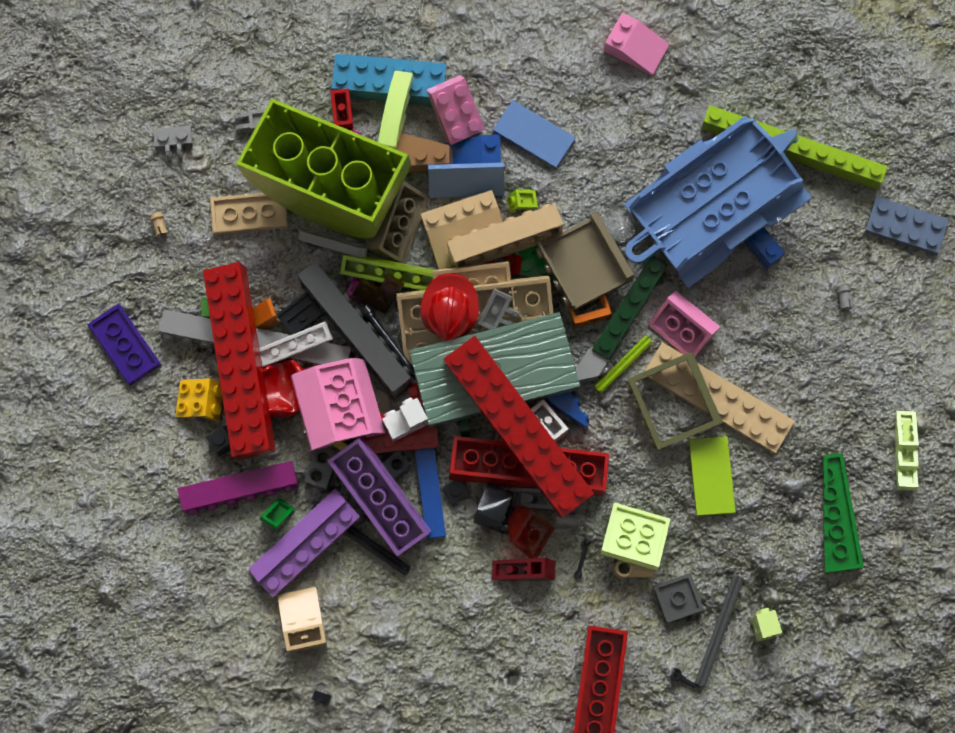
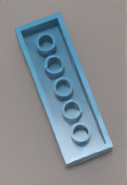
(372, 76)

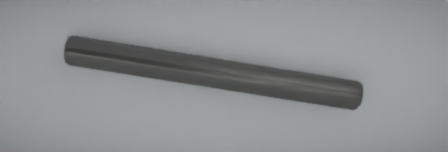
(719, 631)

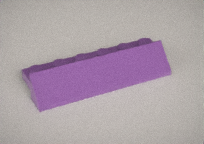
(304, 543)

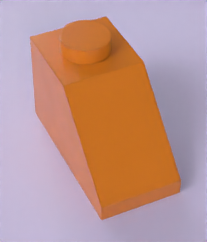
(265, 315)

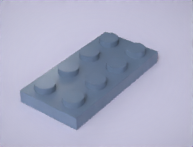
(906, 225)

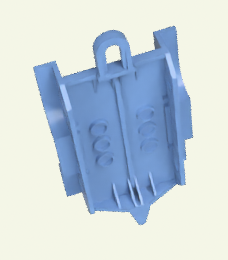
(717, 198)

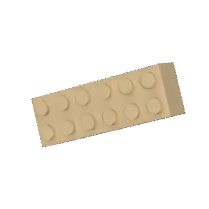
(505, 238)

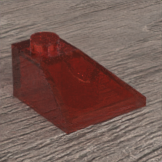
(528, 531)

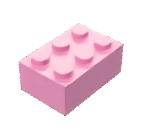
(455, 109)

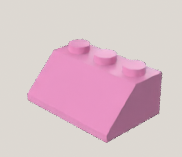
(683, 324)

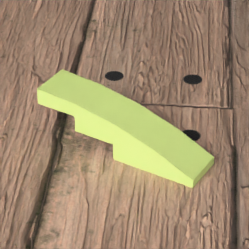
(395, 108)
(906, 450)

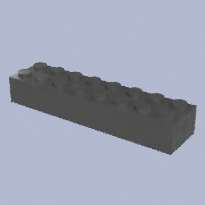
(355, 330)

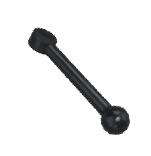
(578, 574)

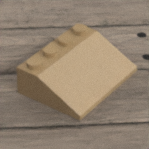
(456, 220)

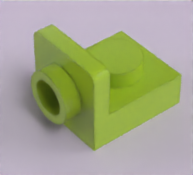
(522, 200)

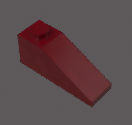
(524, 569)

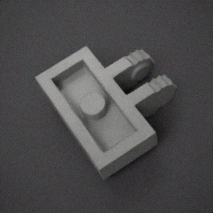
(173, 137)
(495, 309)

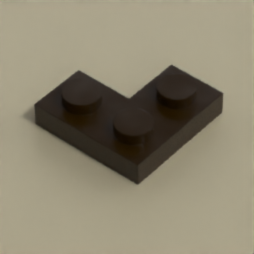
(381, 296)

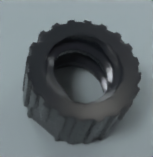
(321, 697)

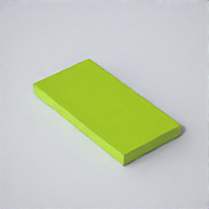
(711, 476)

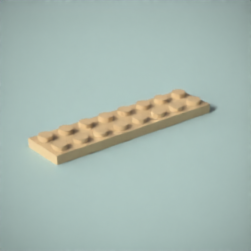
(735, 406)

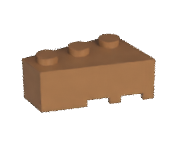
(424, 152)

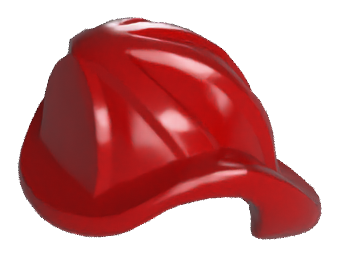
(449, 306)
(280, 389)

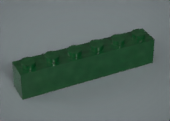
(630, 307)

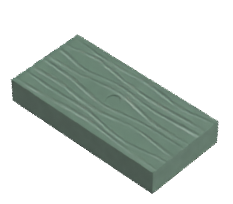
(528, 352)

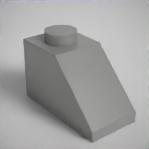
(591, 367)

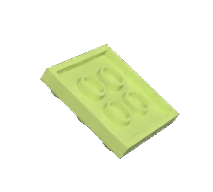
(635, 536)

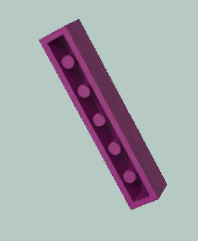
(238, 487)

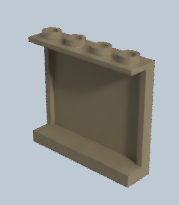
(584, 262)

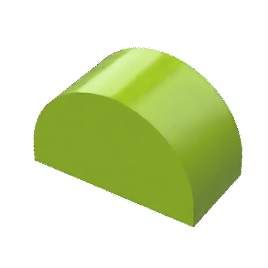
(323, 170)

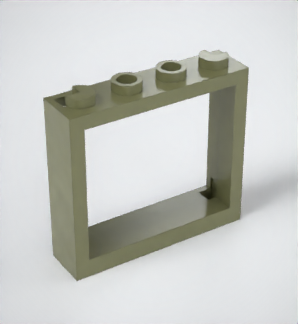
(640, 405)

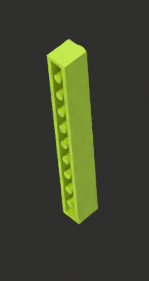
(809, 152)

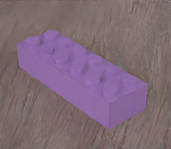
(379, 496)

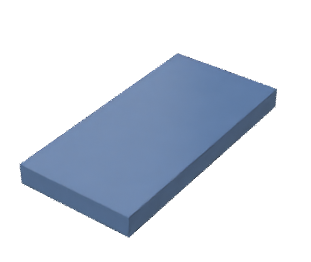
(534, 134)
(465, 179)

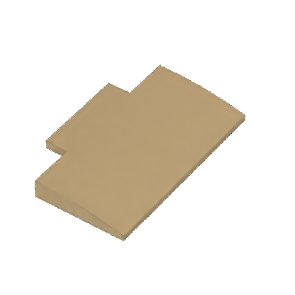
(529, 297)

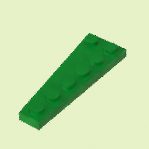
(839, 526)

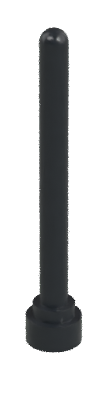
(369, 316)

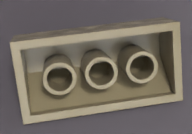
(399, 225)

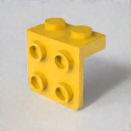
(199, 399)

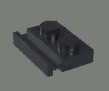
(300, 314)

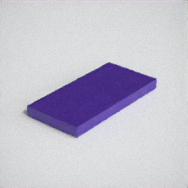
(124, 344)

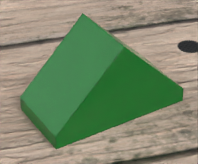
(276, 515)

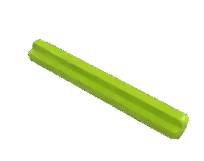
(623, 364)

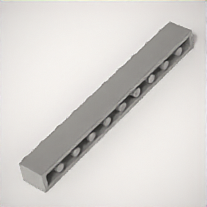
(199, 330)

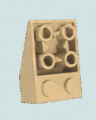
(302, 620)

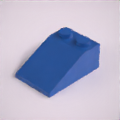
(477, 150)

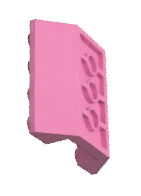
(337, 402)

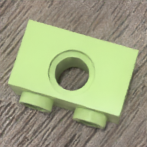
(766, 624)

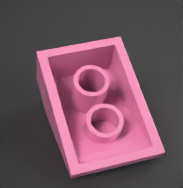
(636, 44)

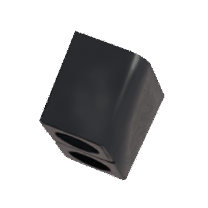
(493, 507)

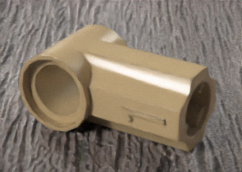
(635, 571)

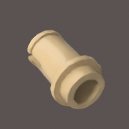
(159, 225)

